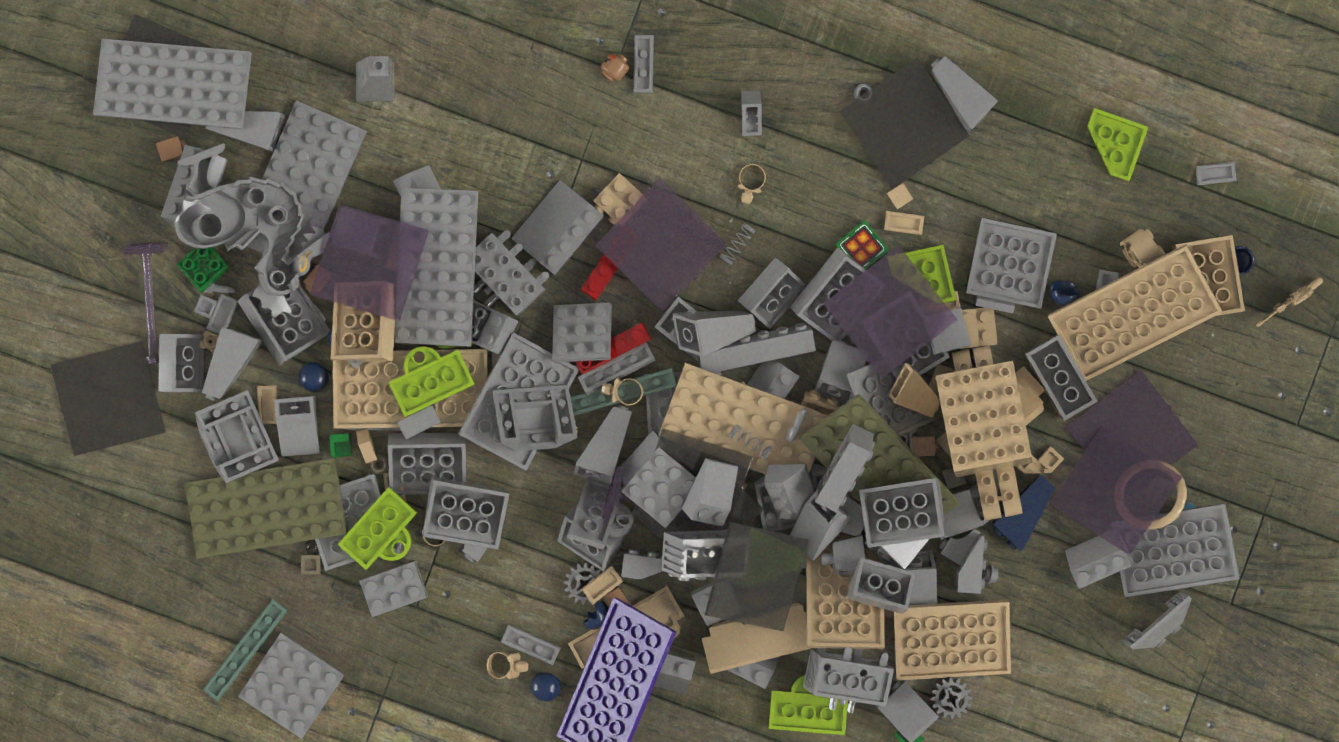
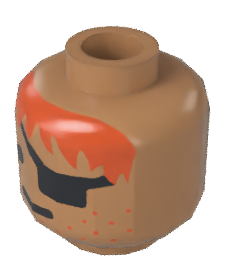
(614, 67)

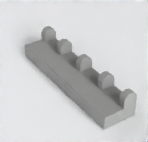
(616, 368)

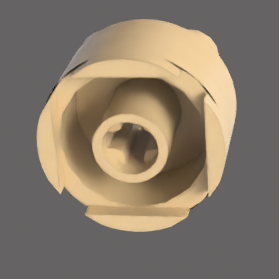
(1141, 248)

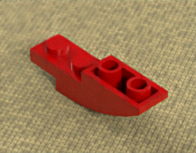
(599, 278)
(619, 345)

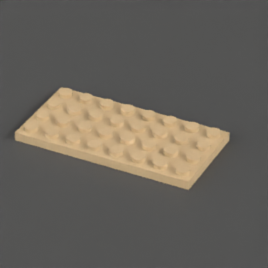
(1135, 312)
(367, 401)
(712, 405)

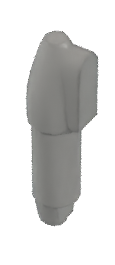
(220, 288)
(794, 430)

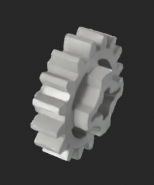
(578, 576)
(939, 702)

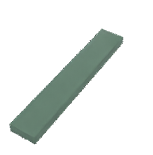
(627, 390)
(245, 649)

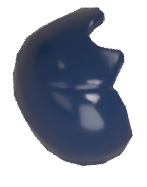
(1244, 258)
(1064, 292)
(313, 377)
(596, 619)
(545, 686)

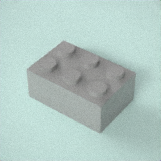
(393, 588)

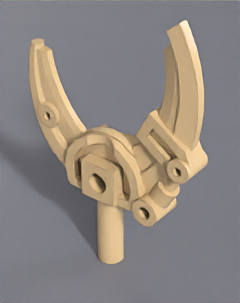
(1295, 298)

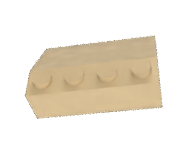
(1219, 267)
(361, 335)

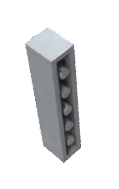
(761, 348)

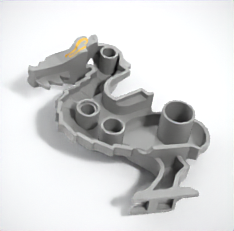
(239, 214)

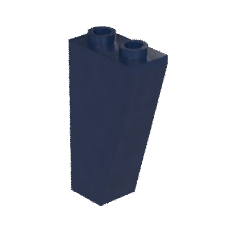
(1033, 502)

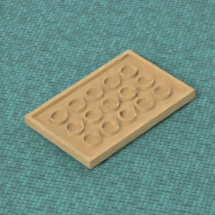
(833, 618)
(952, 640)

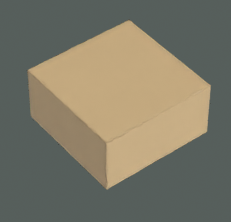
(366, 445)

